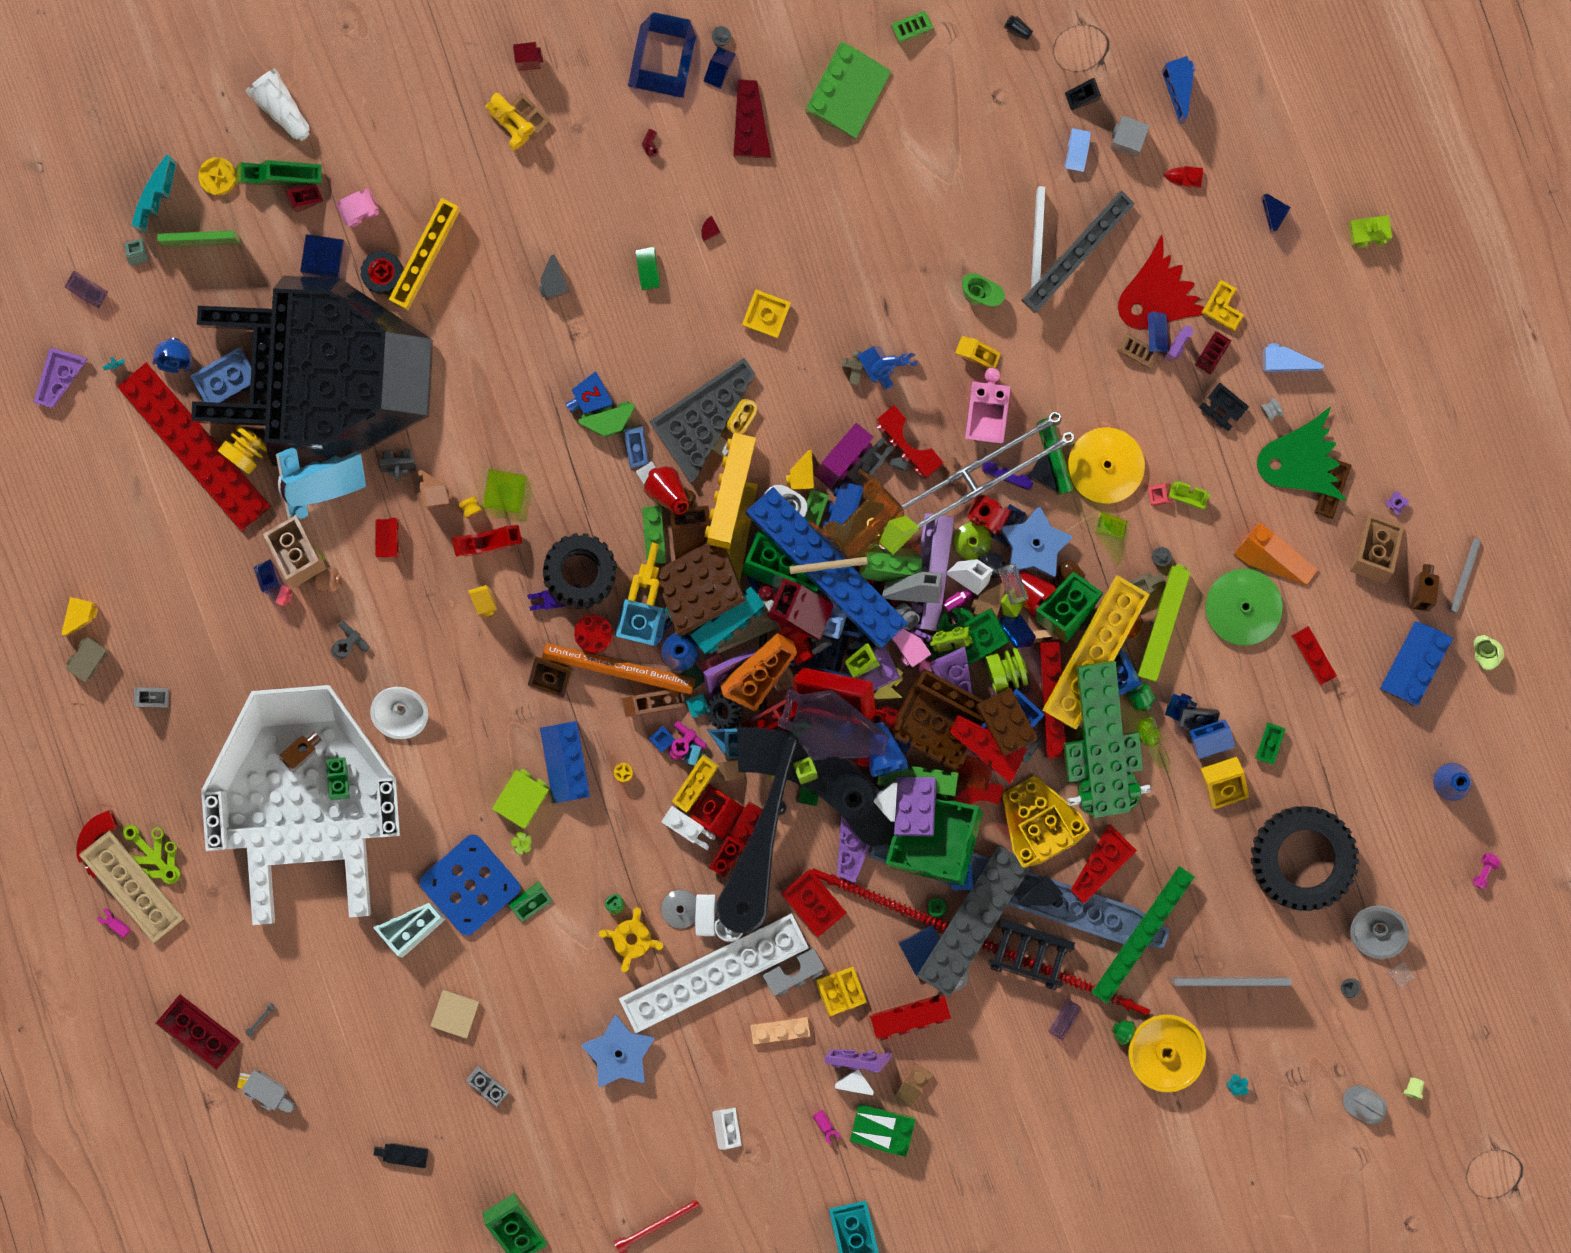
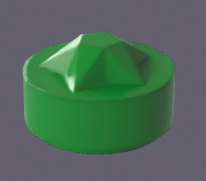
(614, 904)
(937, 907)

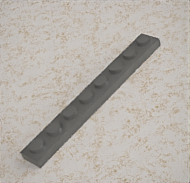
(1077, 251)

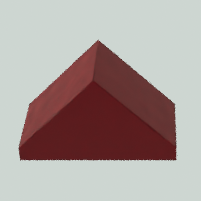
(304, 197)

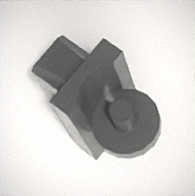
(397, 466)

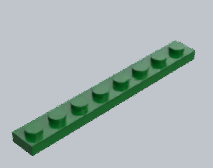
(1142, 934)

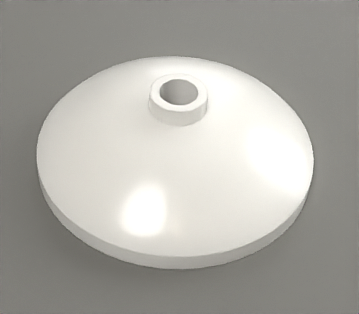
(397, 721)

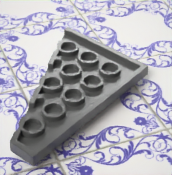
(698, 420)

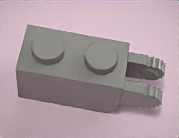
(268, 1092)

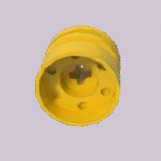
(243, 449)

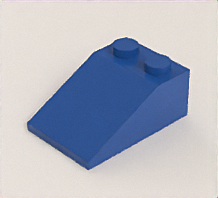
(1178, 79)

